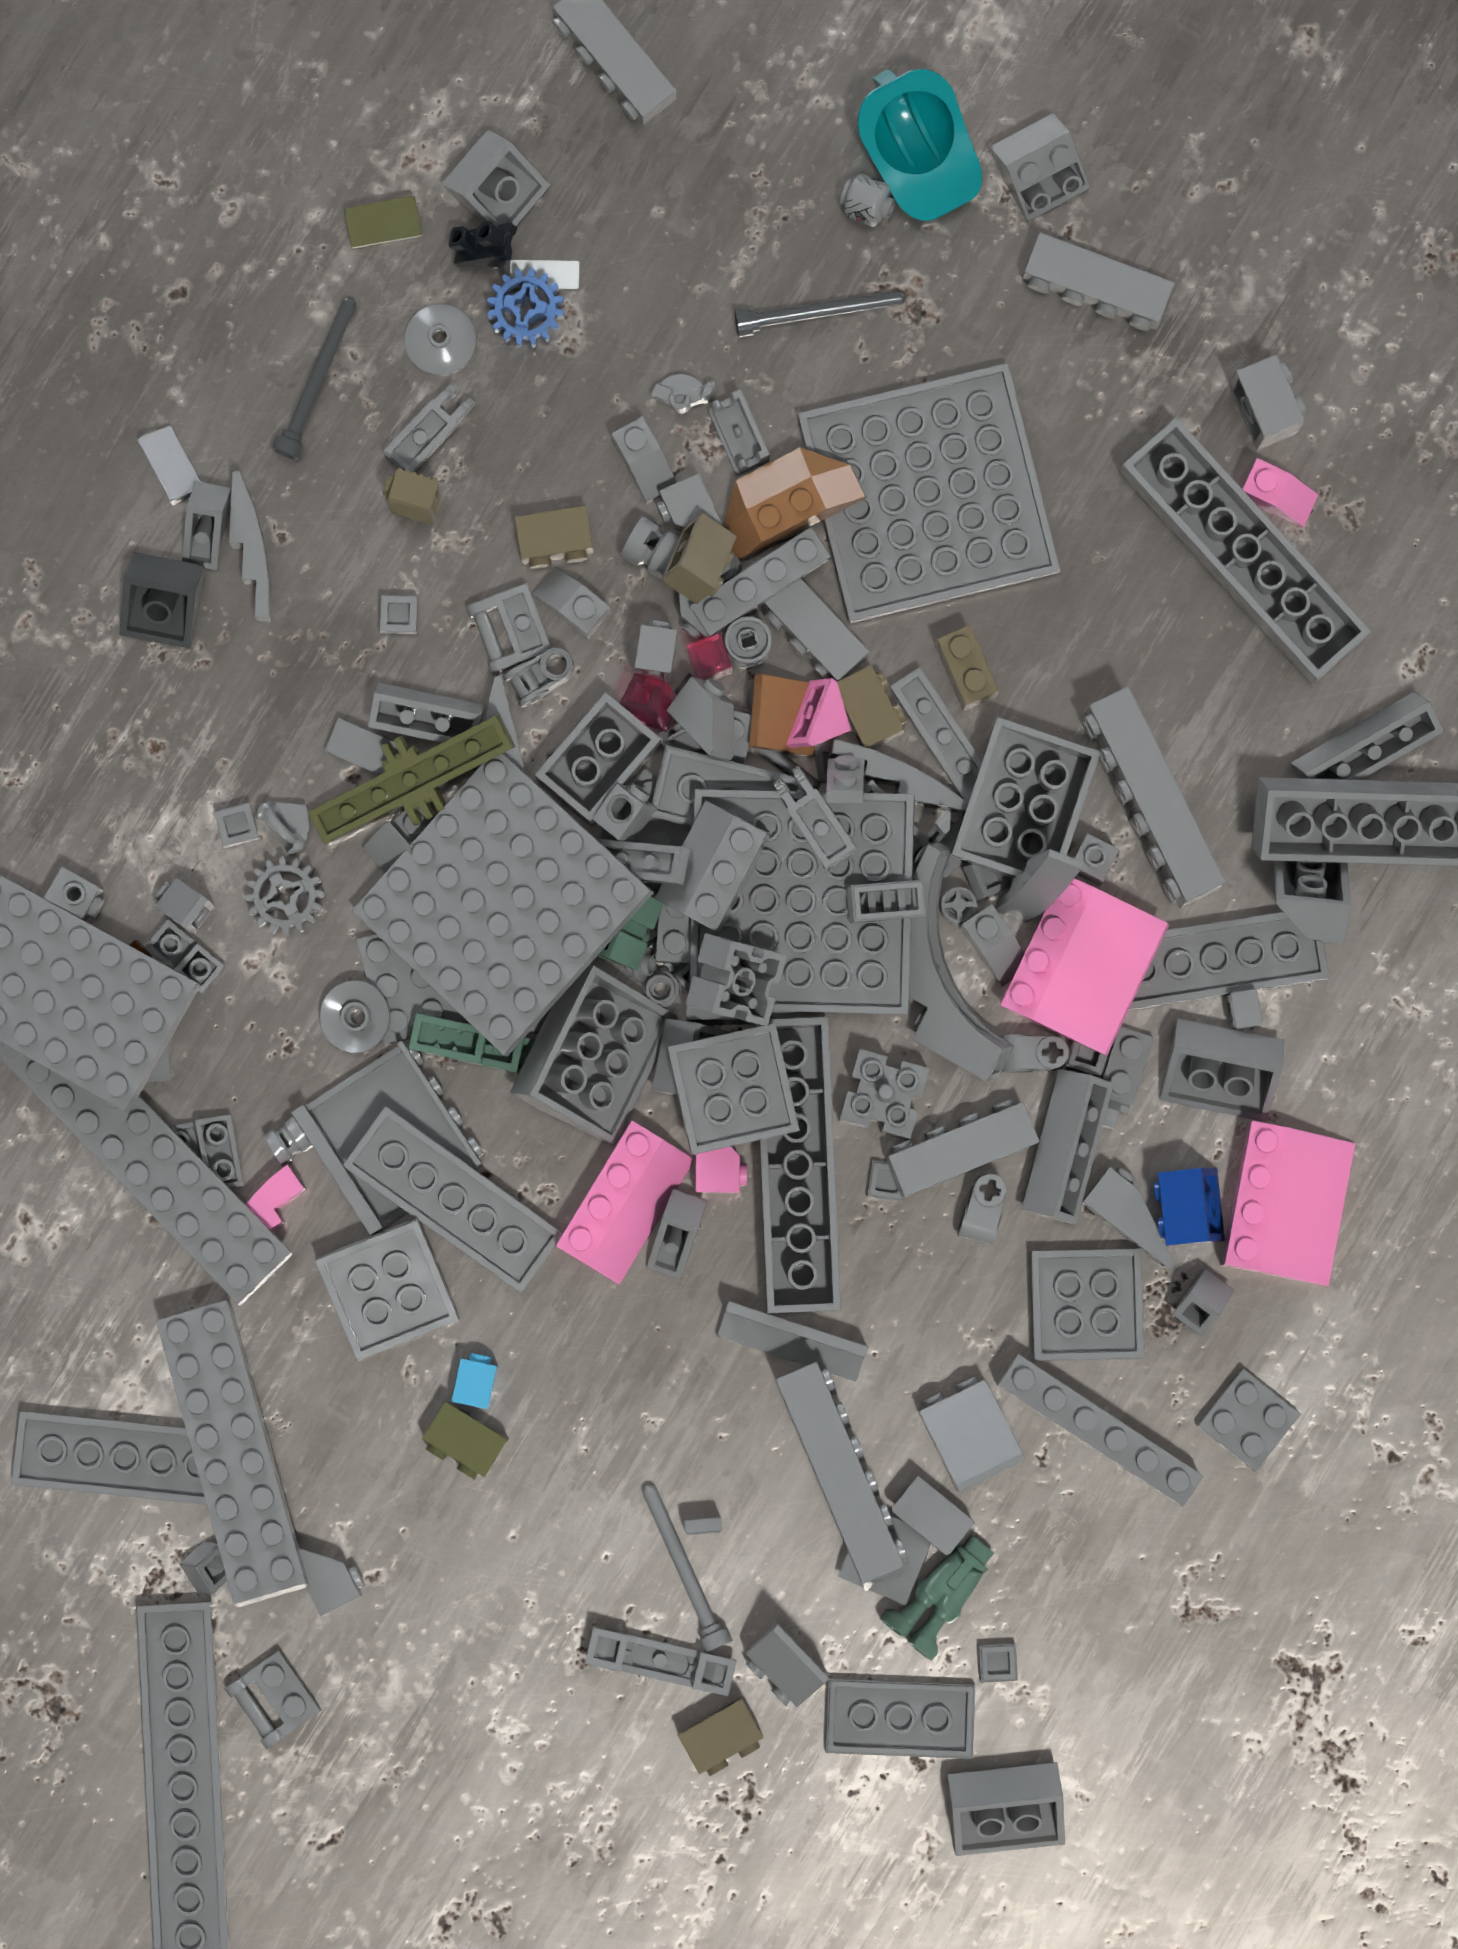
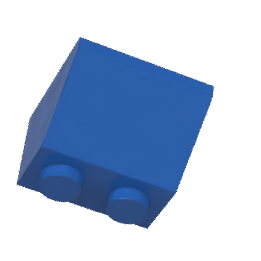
(1190, 1206)

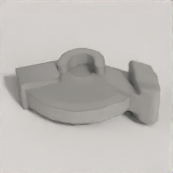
(683, 392)

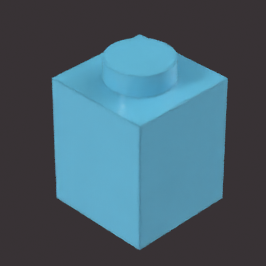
(475, 1381)

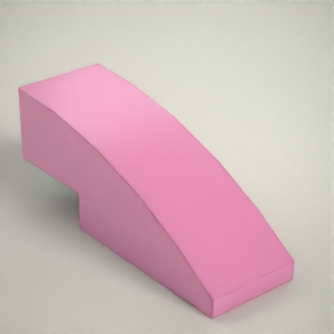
(275, 1194)

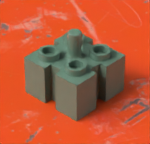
(630, 942)

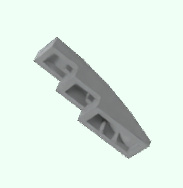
(247, 535)
(905, 777)
(1039, 885)

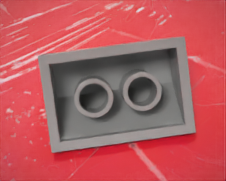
(717, 867)
(1314, 897)
(1222, 1069)
(1006, 1809)

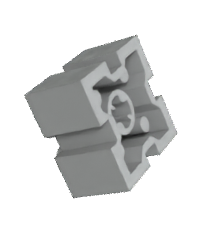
(736, 979)
(884, 1094)

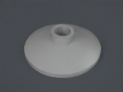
(442, 357)
(338, 1016)

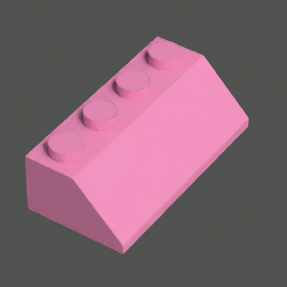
(625, 1202)

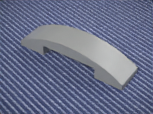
(660, 1661)

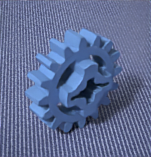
(511, 303)

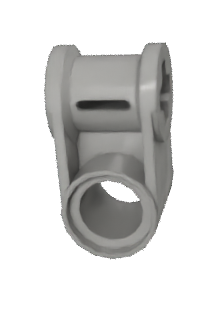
(538, 677)
(1028, 1053)
(981, 1216)

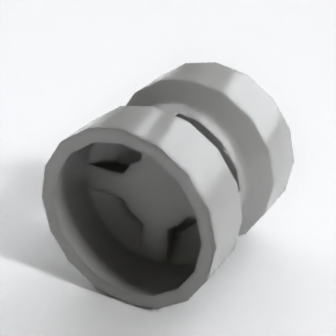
(294, 1136)

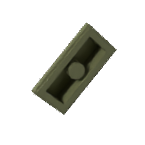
(383, 222)

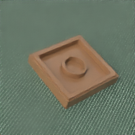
(774, 712)

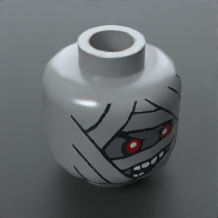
(867, 200)

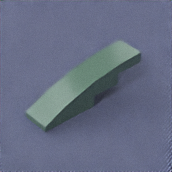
(464, 1043)

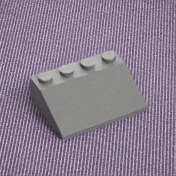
(1024, 798)
(593, 1055)

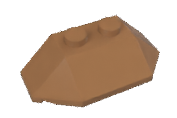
(787, 499)

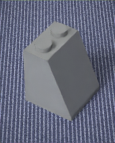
(970, 1434)

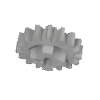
(300, 888)

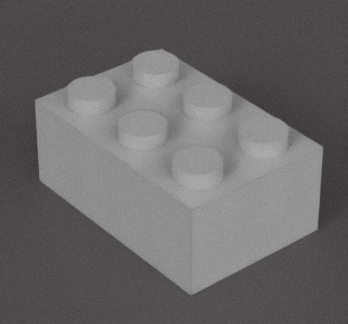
(596, 756)

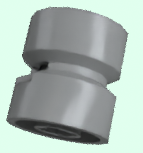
(637, 550)
(748, 643)

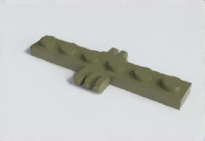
(411, 779)

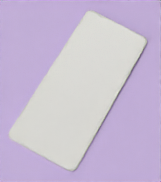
(560, 272)

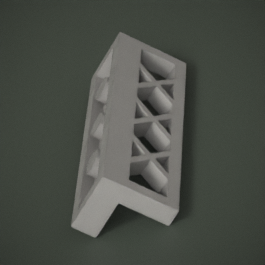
(792, 1341)

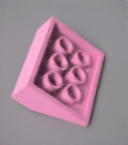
(1085, 966)
(1288, 1203)

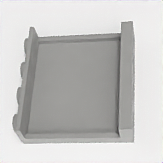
(346, 1112)

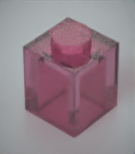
(709, 658)
(649, 700)

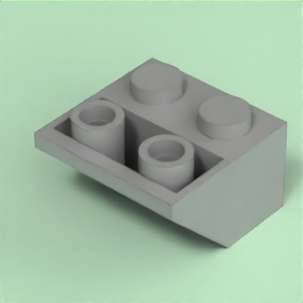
(1040, 166)

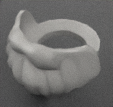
(288, 821)

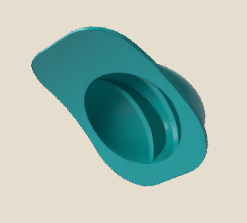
(919, 143)

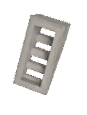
(854, 905)

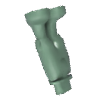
(945, 1588)

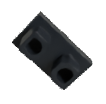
(484, 245)

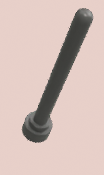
(750, 320)
(289, 442)

